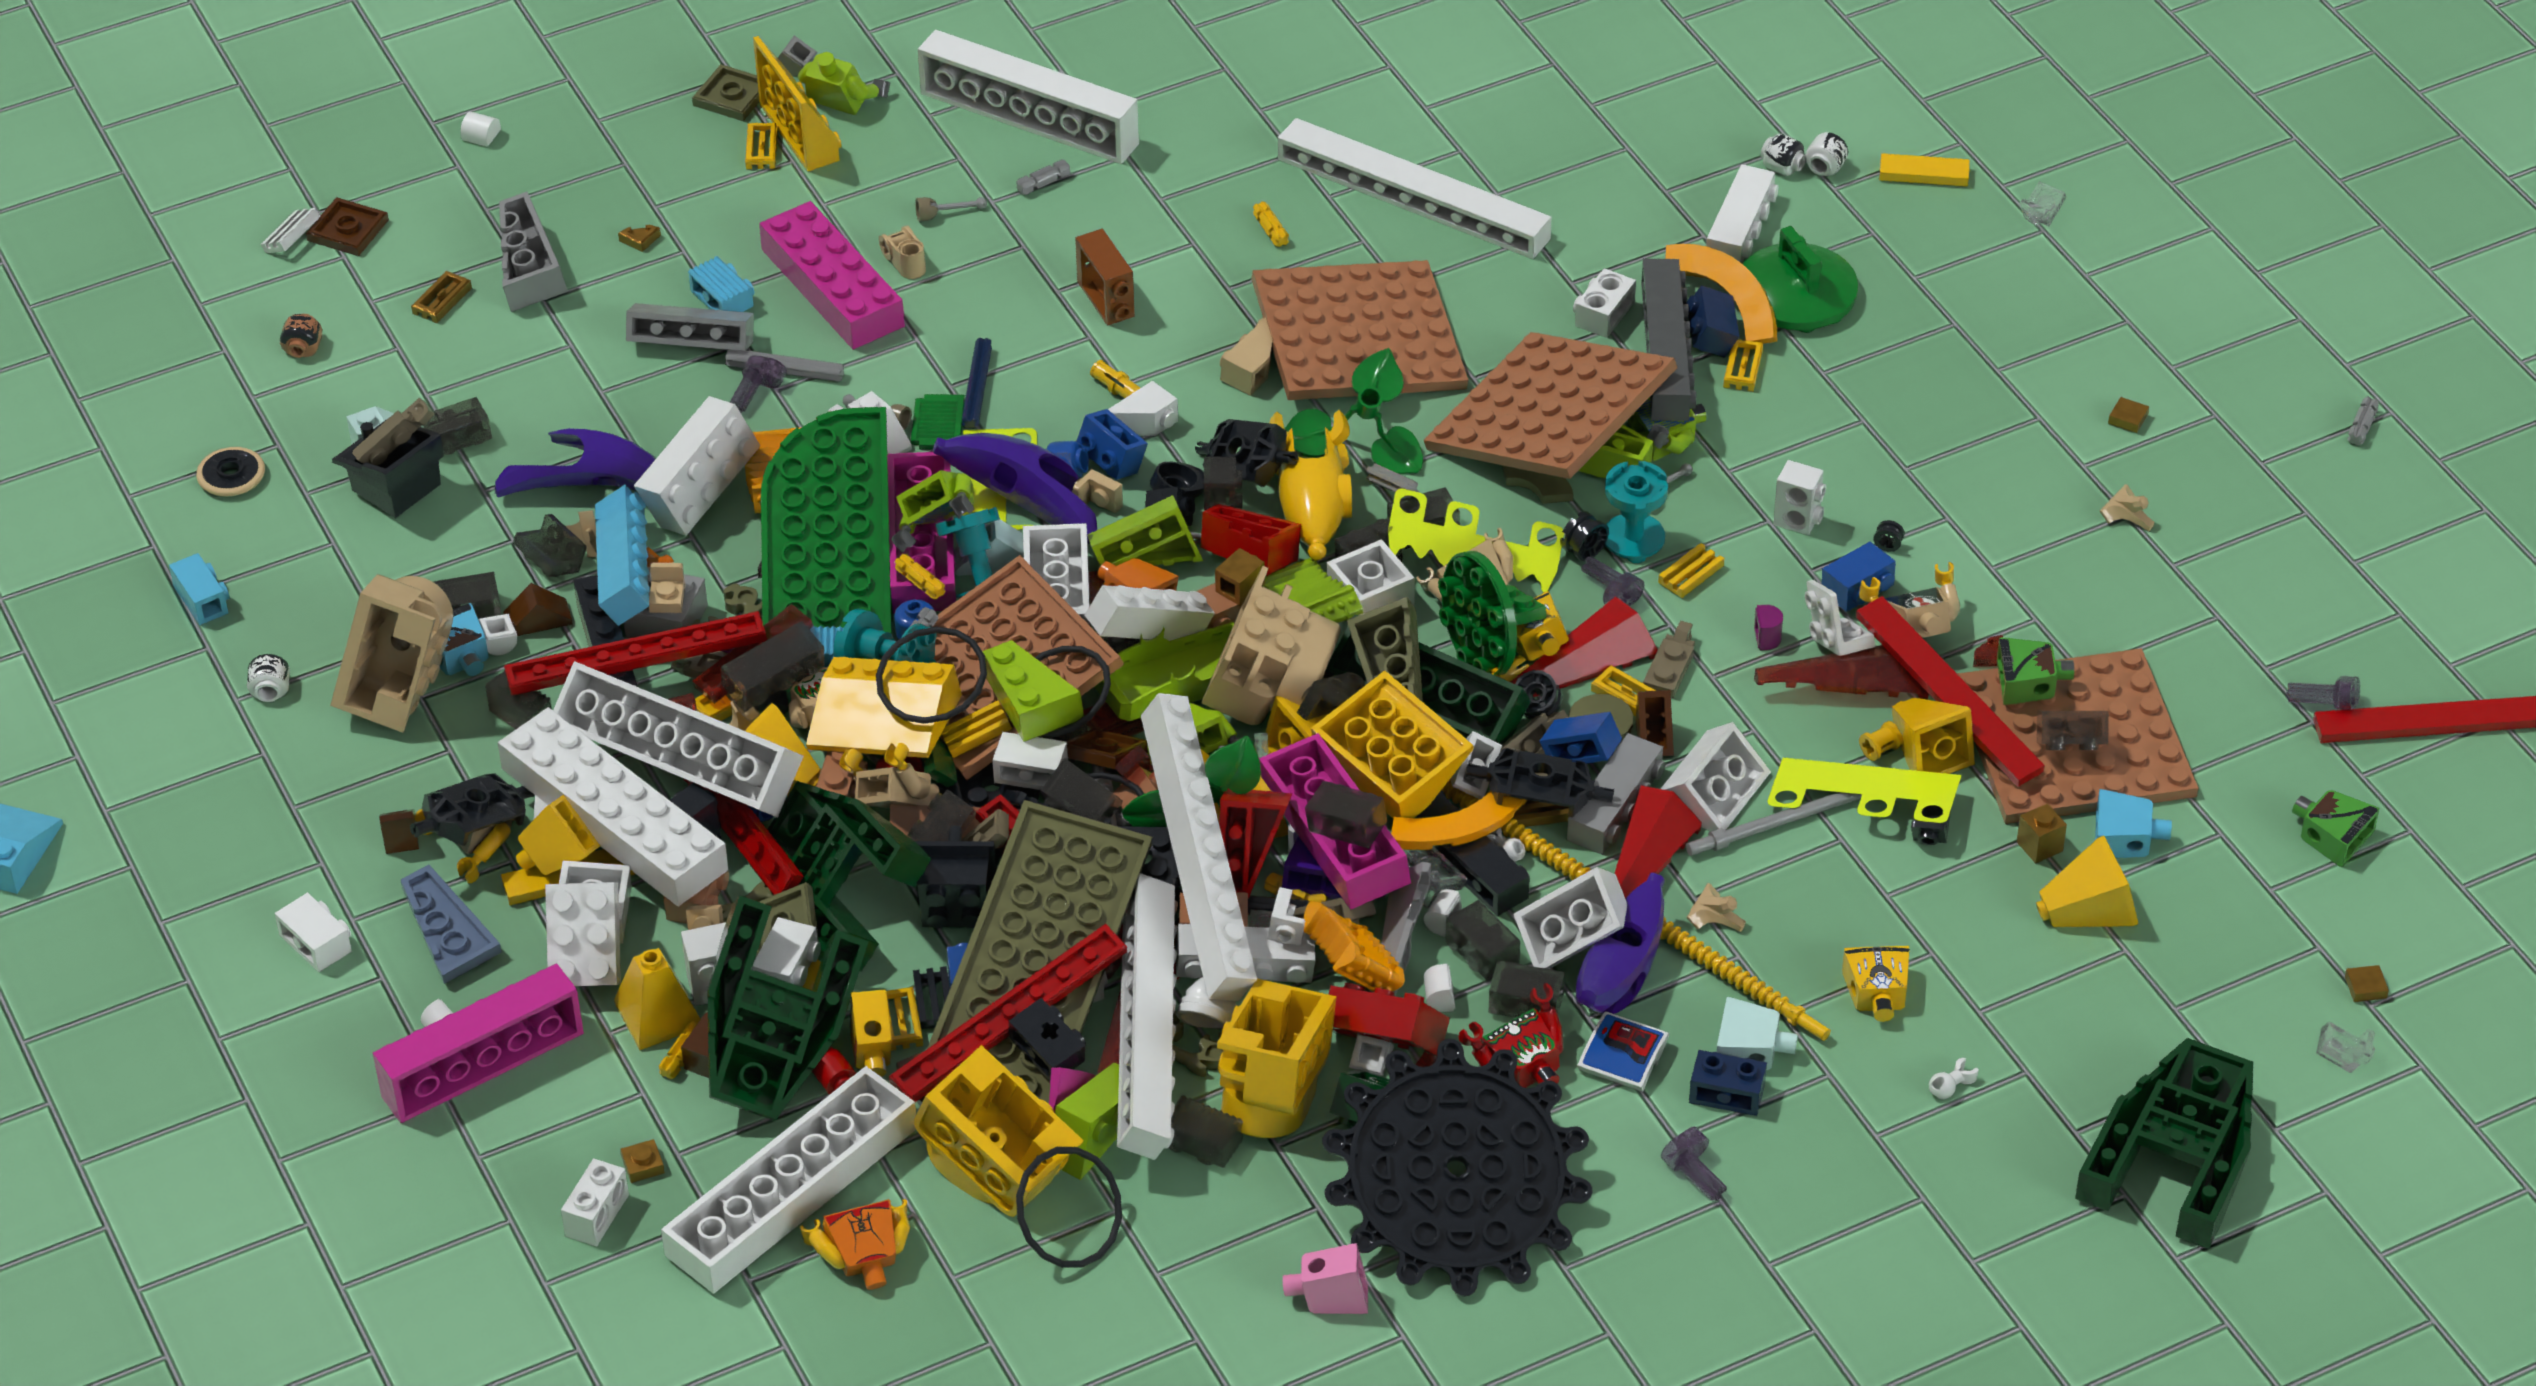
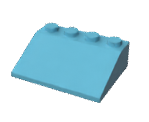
(22, 843)

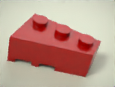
(1267, 537)
(1248, 829)
(1388, 1017)

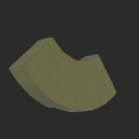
(1547, 487)

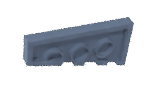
(448, 926)

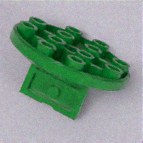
(1804, 282)
(1483, 612)

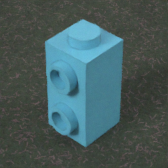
(199, 588)

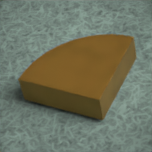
(639, 238)

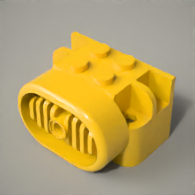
(1274, 1056)
(988, 1130)

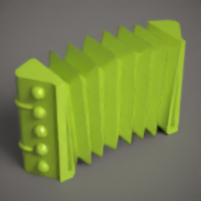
(1316, 590)

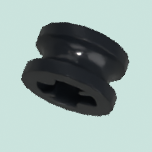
(1892, 529)

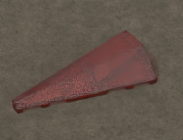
(1851, 673)

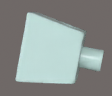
(1753, 1032)

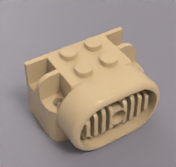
(393, 649)
(1270, 653)

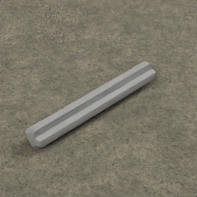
(794, 365)

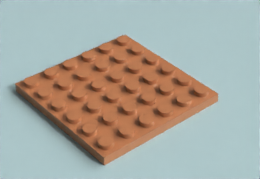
(1341, 314)
(1550, 404)
(1023, 609)
(2141, 749)

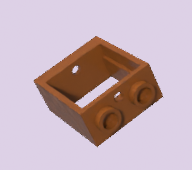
(1106, 277)

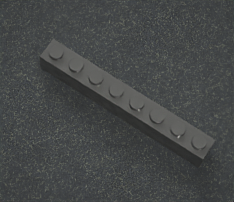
(1668, 335)

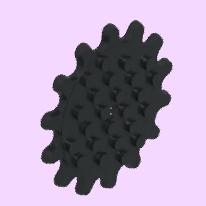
(1467, 1116)

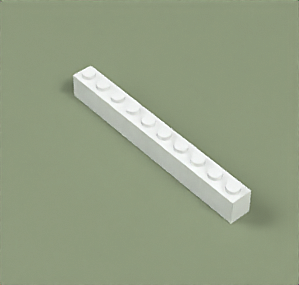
(1414, 188)
(1198, 848)
(1147, 1020)

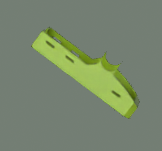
(1165, 667)

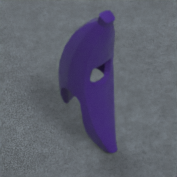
(605, 461)
(1021, 474)
(1620, 962)

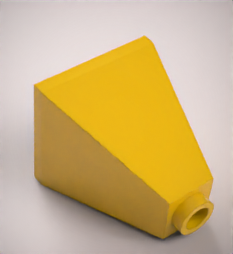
(1286, 725)
(775, 728)
(1935, 735)
(2089, 892)
(653, 1000)

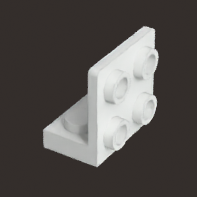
(1828, 628)

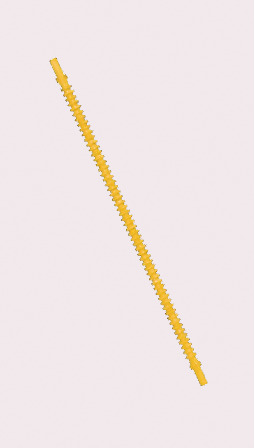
(1532, 842)

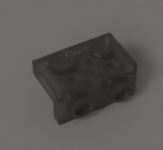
(552, 547)
(1329, 694)

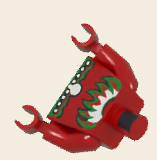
(1532, 1037)

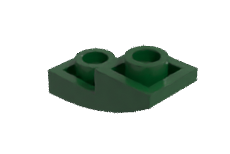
(941, 765)

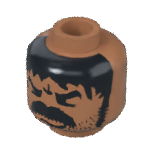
(301, 335)

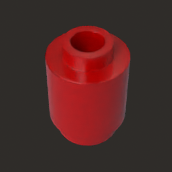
(833, 1070)

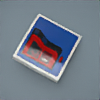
(1623, 1051)

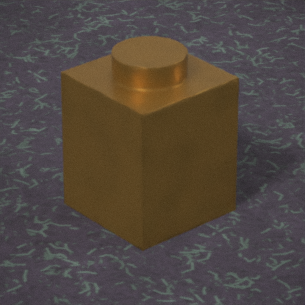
(1237, 576)
(2041, 833)

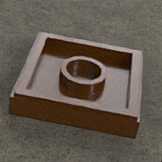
(347, 226)
(1102, 747)

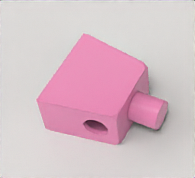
(1331, 1281)

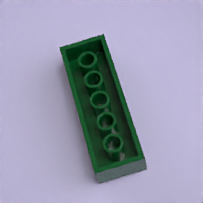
(1454, 690)

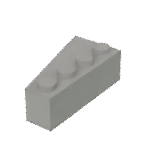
(528, 259)

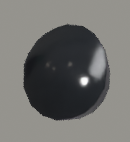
(1178, 475)

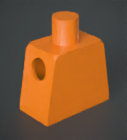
(1137, 574)

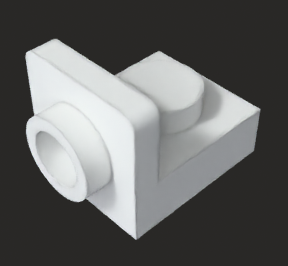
(1283, 924)

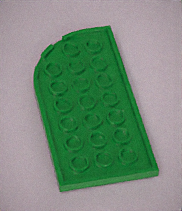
(828, 520)

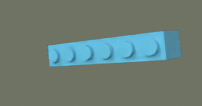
(622, 555)

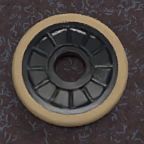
(249, 473)

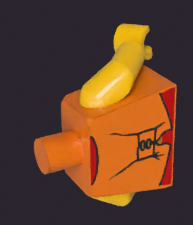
(862, 1239)

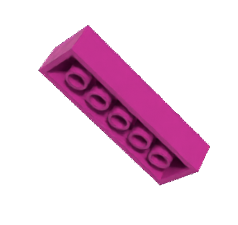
(832, 275)
(930, 550)
(1353, 870)
(478, 1043)

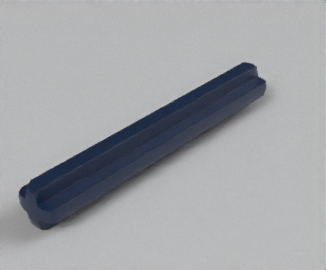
(976, 383)

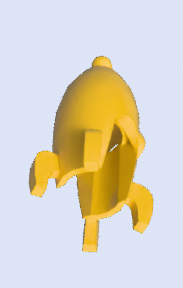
(1317, 489)

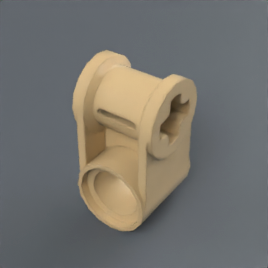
(904, 252)

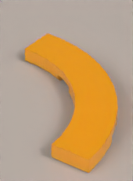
(1736, 280)
(1455, 827)

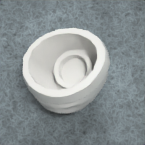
(1204, 1012)

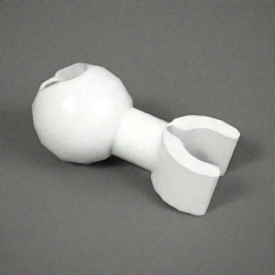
(1513, 846)
(1944, 1084)

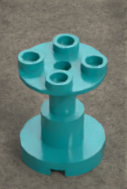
(1636, 493)
(972, 540)
(865, 639)

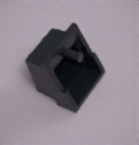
(403, 477)
(955, 880)

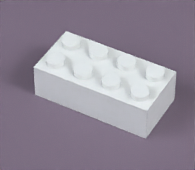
(697, 465)
(1061, 559)

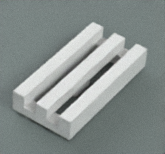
(290, 230)

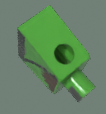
(2029, 670)
(2336, 824)

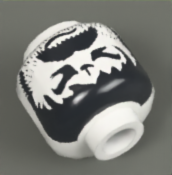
(1783, 154)
(1826, 154)
(268, 677)

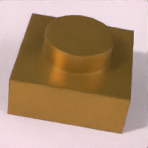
(642, 1161)

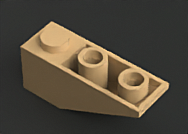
(1249, 360)

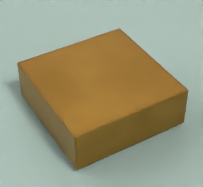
(2128, 414)
(2366, 983)

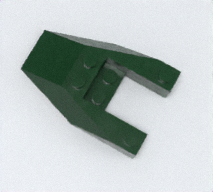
(824, 840)
(767, 1030)
(2187, 1109)

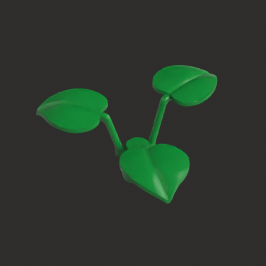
(1375, 381)
(1229, 767)

